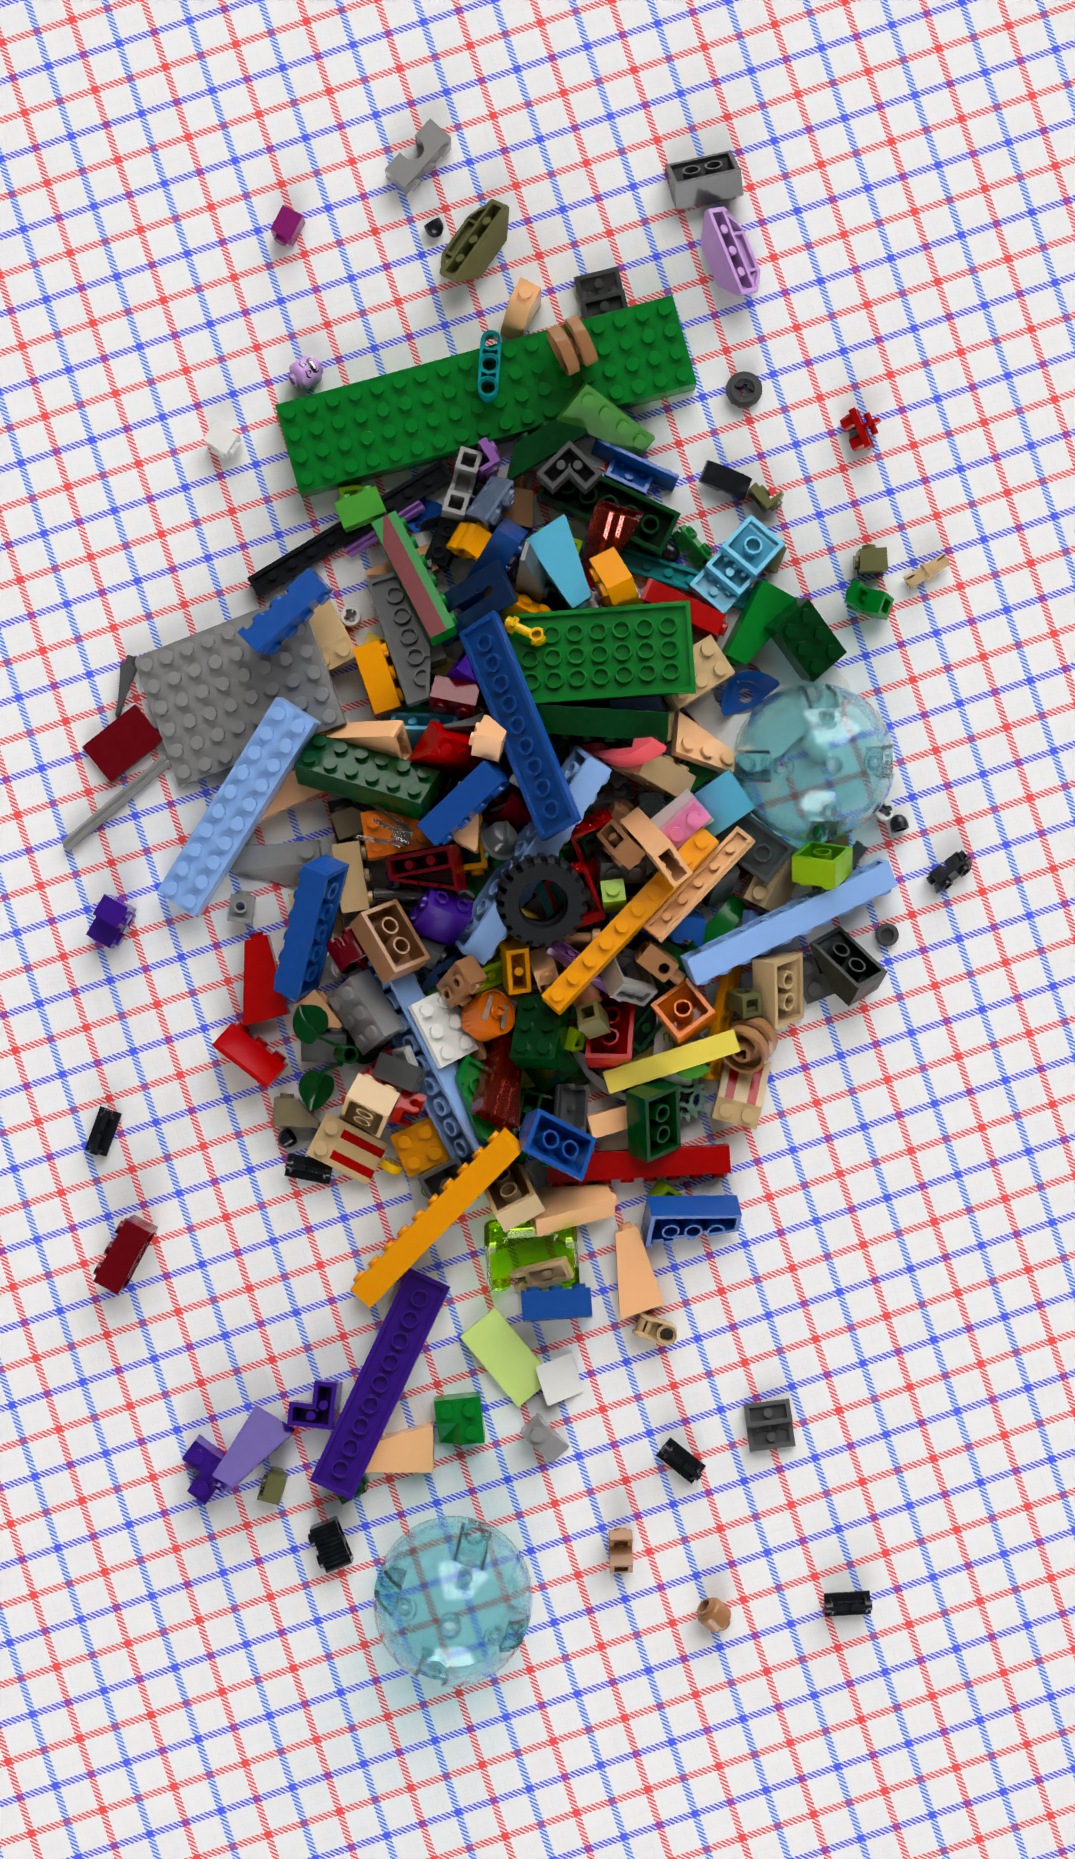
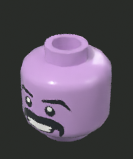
(305, 372)

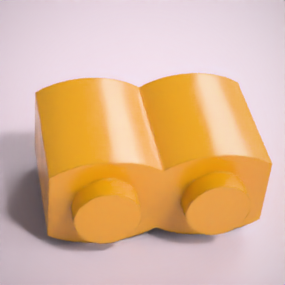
(469, 540)

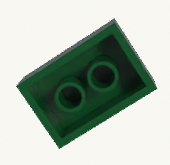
(805, 639)
(539, 1034)
(653, 1119)

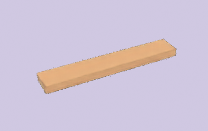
(699, 884)

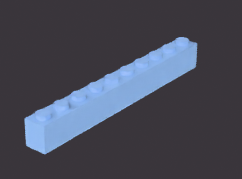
(787, 922)

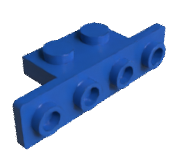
(631, 469)

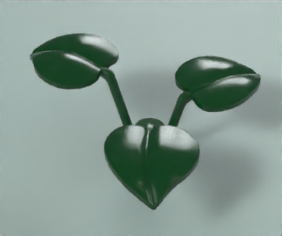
(317, 1087)

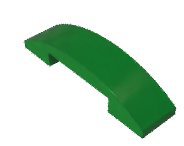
(723, 921)

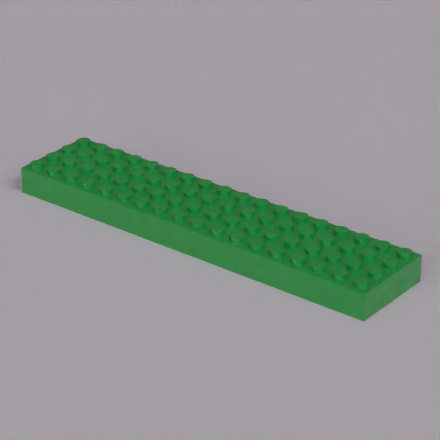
(436, 406)

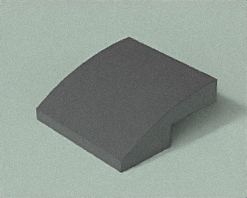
(600, 292)
(769, 1425)

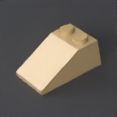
(332, 637)

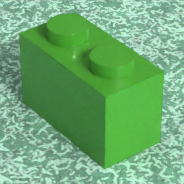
(360, 508)

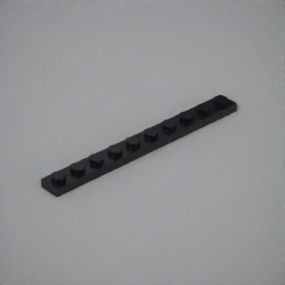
(336, 538)

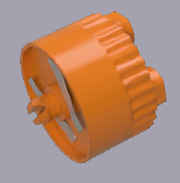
(488, 1015)

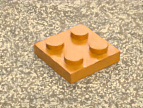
(419, 1147)

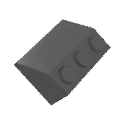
(704, 180)

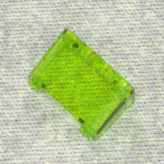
(521, 1248)

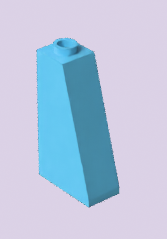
(561, 562)

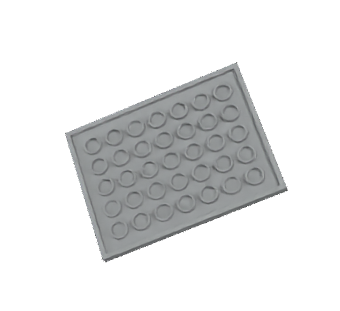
(216, 690)

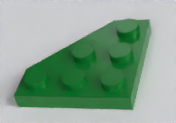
(467, 1080)

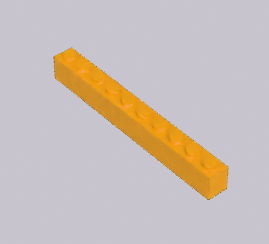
(624, 927)
(437, 1217)

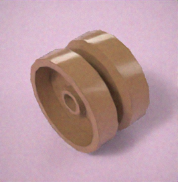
(572, 345)
(757, 1044)

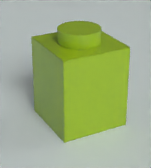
(613, 895)

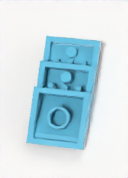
(736, 565)
(725, 802)

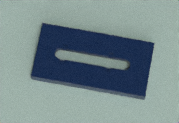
(499, 600)

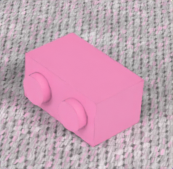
(685, 822)

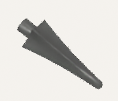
(127, 674)
(464, 725)

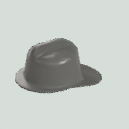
(498, 839)

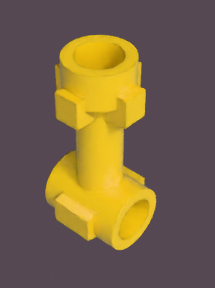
(535, 634)

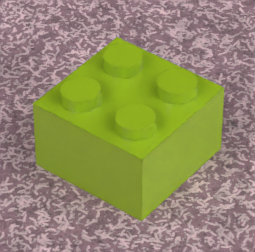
(822, 864)

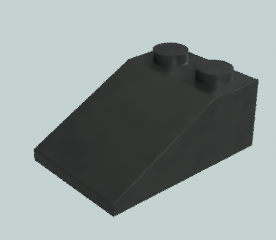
(847, 966)

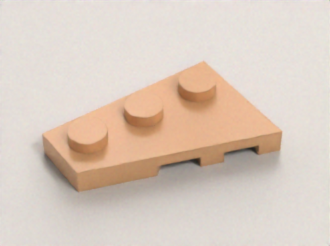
(699, 746)

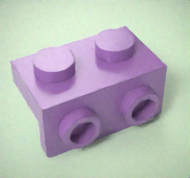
(490, 460)

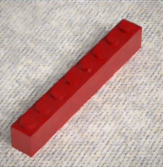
(618, 1164)

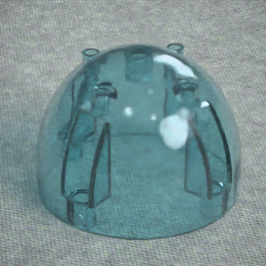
(793, 731)
(426, 1576)

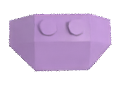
(729, 253)

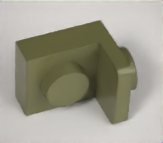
(761, 498)

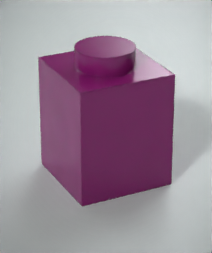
(287, 226)

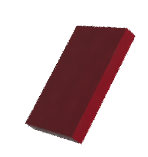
(123, 743)

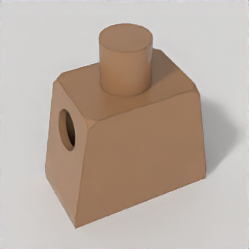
(522, 509)
(652, 955)

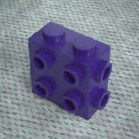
(441, 916)

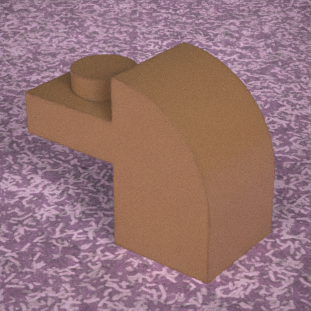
(620, 1550)

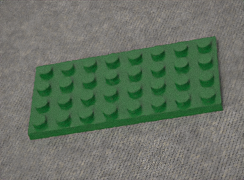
(608, 653)

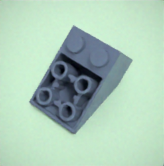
(492, 502)

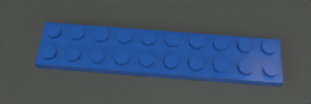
(526, 737)

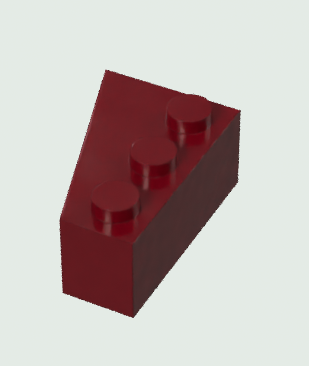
(430, 867)

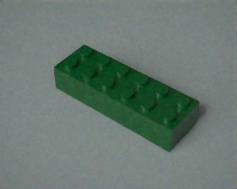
(651, 532)
(606, 722)
(368, 777)

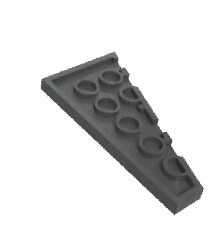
(404, 636)

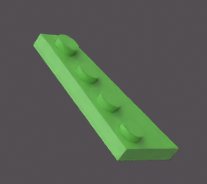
(605, 421)

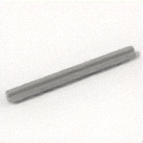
(116, 802)

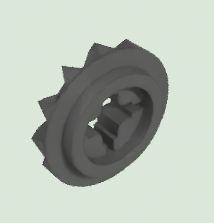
(753, 385)

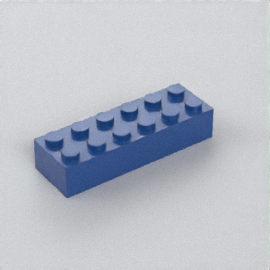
(310, 926)

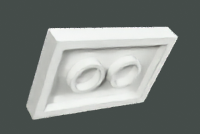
(442, 1029)

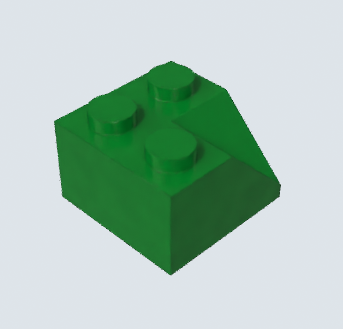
(460, 1418)

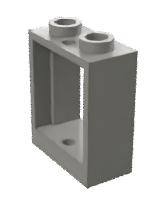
(636, 987)

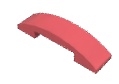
(641, 752)

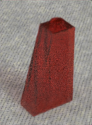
(609, 528)
(499, 1086)

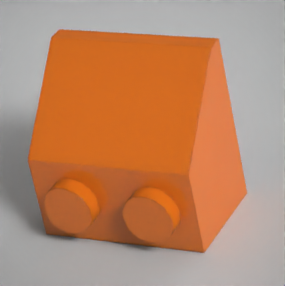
(684, 1012)

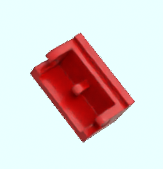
(407, 1103)

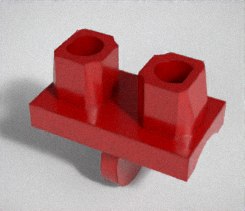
(854, 420)

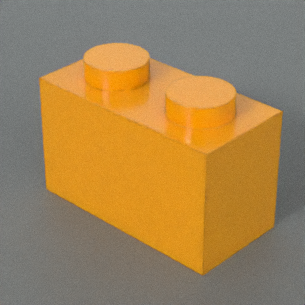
(515, 967)

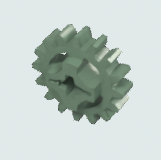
(695, 1089)

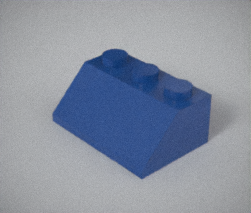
(556, 1143)
(556, 1303)

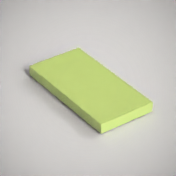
(504, 1355)

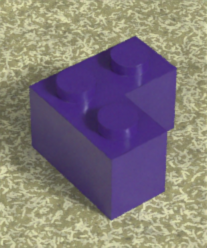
(111, 920)
(322, 1411)
(204, 1458)

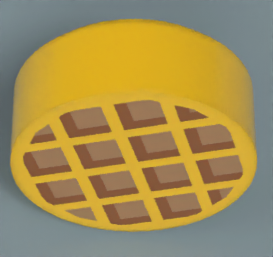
(391, 1165)

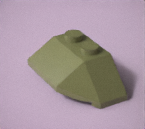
(476, 242)

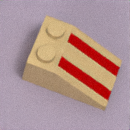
(740, 1096)
(347, 1148)

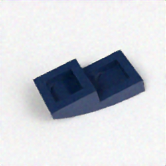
(438, 973)

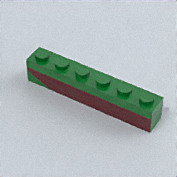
(414, 578)

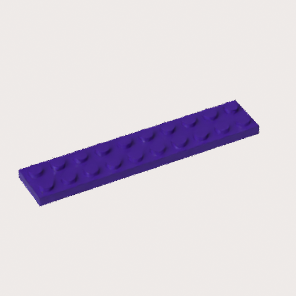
(380, 1384)

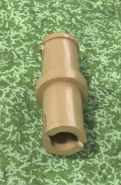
(926, 571)

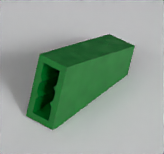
(749, 632)

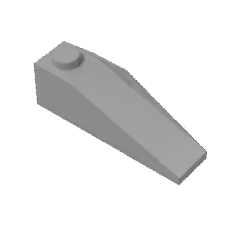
(277, 861)

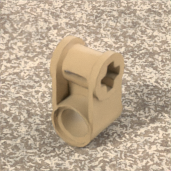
(653, 1328)

